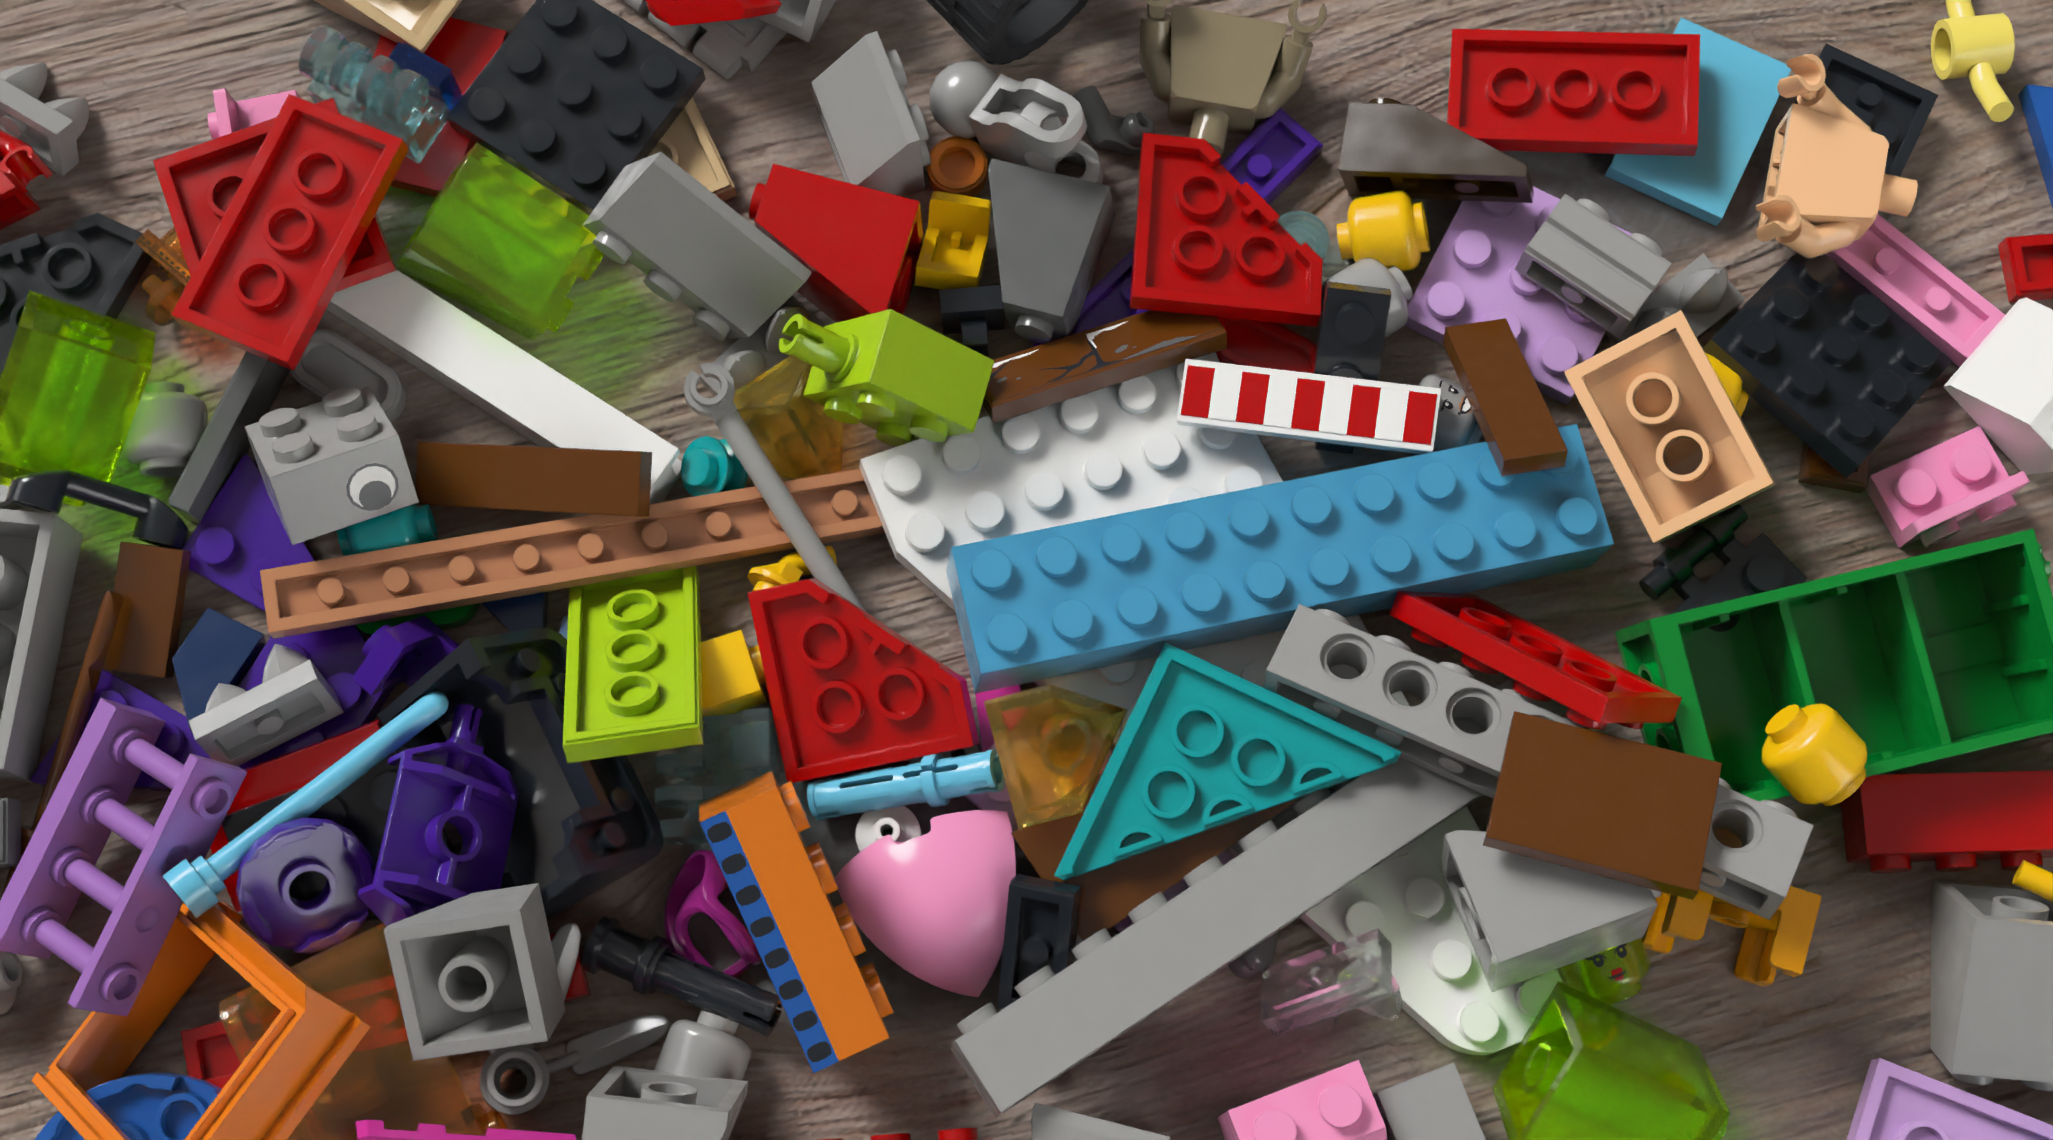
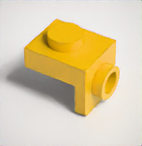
(954, 242)

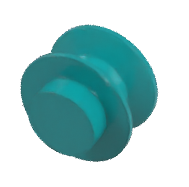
(711, 467)

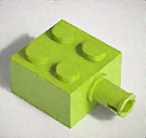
(891, 375)

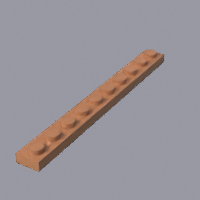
(556, 555)

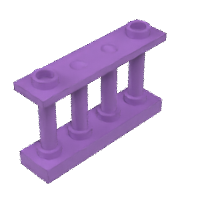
(73, 834)

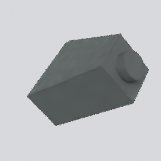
(1046, 245)

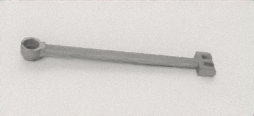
(771, 487)

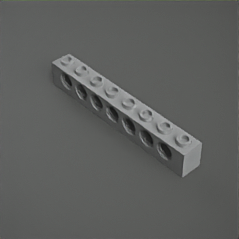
(1426, 735)

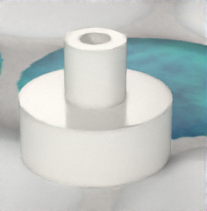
(875, 823)

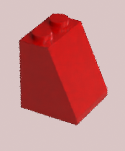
(848, 235)

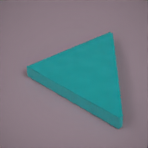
(1205, 755)

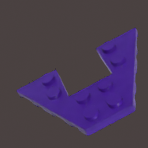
(229, 549)

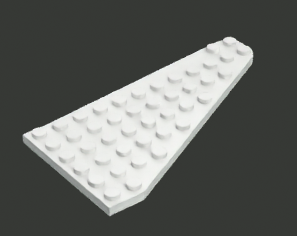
(1128, 454)

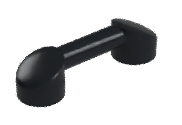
(46, 491)

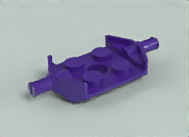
(435, 787)

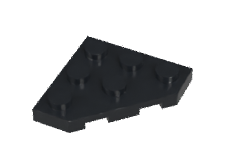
(83, 265)

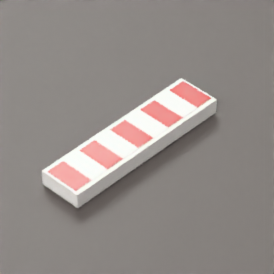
(1309, 406)

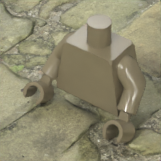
(1222, 67)

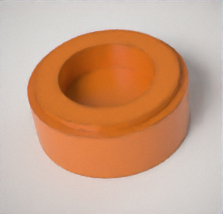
(957, 167)

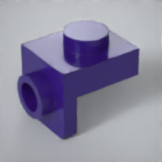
(402, 654)

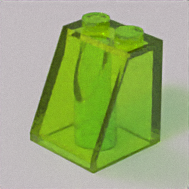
(502, 245)
(70, 390)
(1606, 1077)

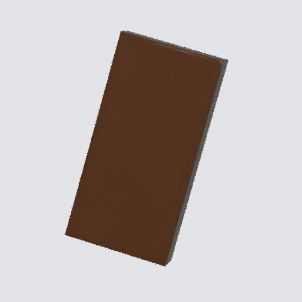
(152, 608)

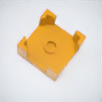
(1765, 943)

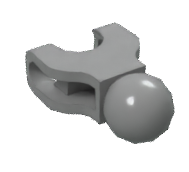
(1013, 118)

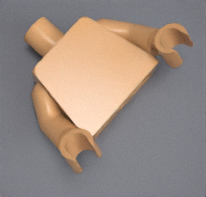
(1825, 170)

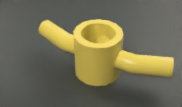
(1975, 49)

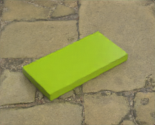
(633, 666)

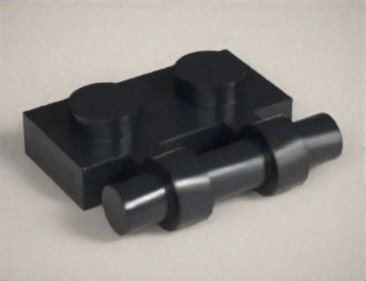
(1745, 573)

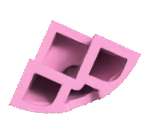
(937, 898)

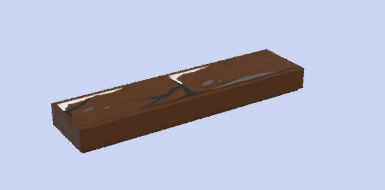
(1097, 360)

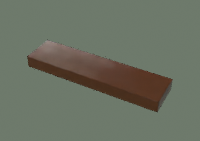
(534, 478)

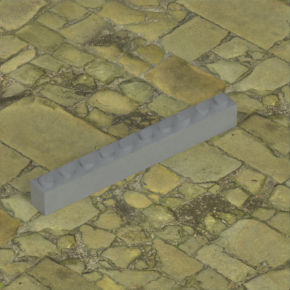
(1202, 928)

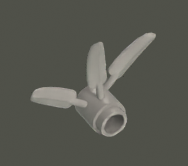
(583, 1053)

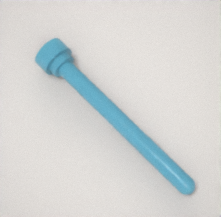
(203, 879)

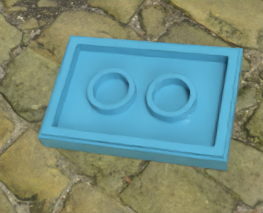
(1734, 107)

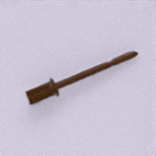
(78, 708)

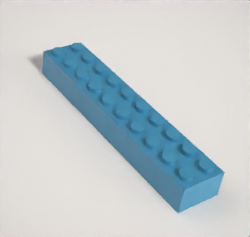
(1250, 556)

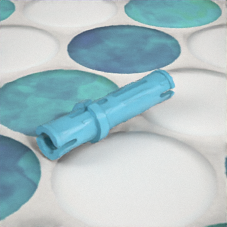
(930, 781)

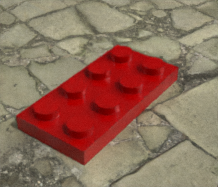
(1576, 91)
(290, 232)
(1536, 659)

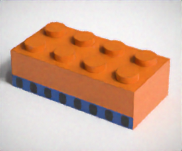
(791, 919)

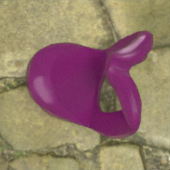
(695, 891)

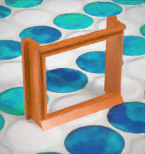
(273, 1082)

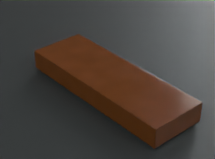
(1504, 397)

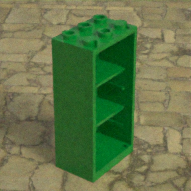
(1908, 652)

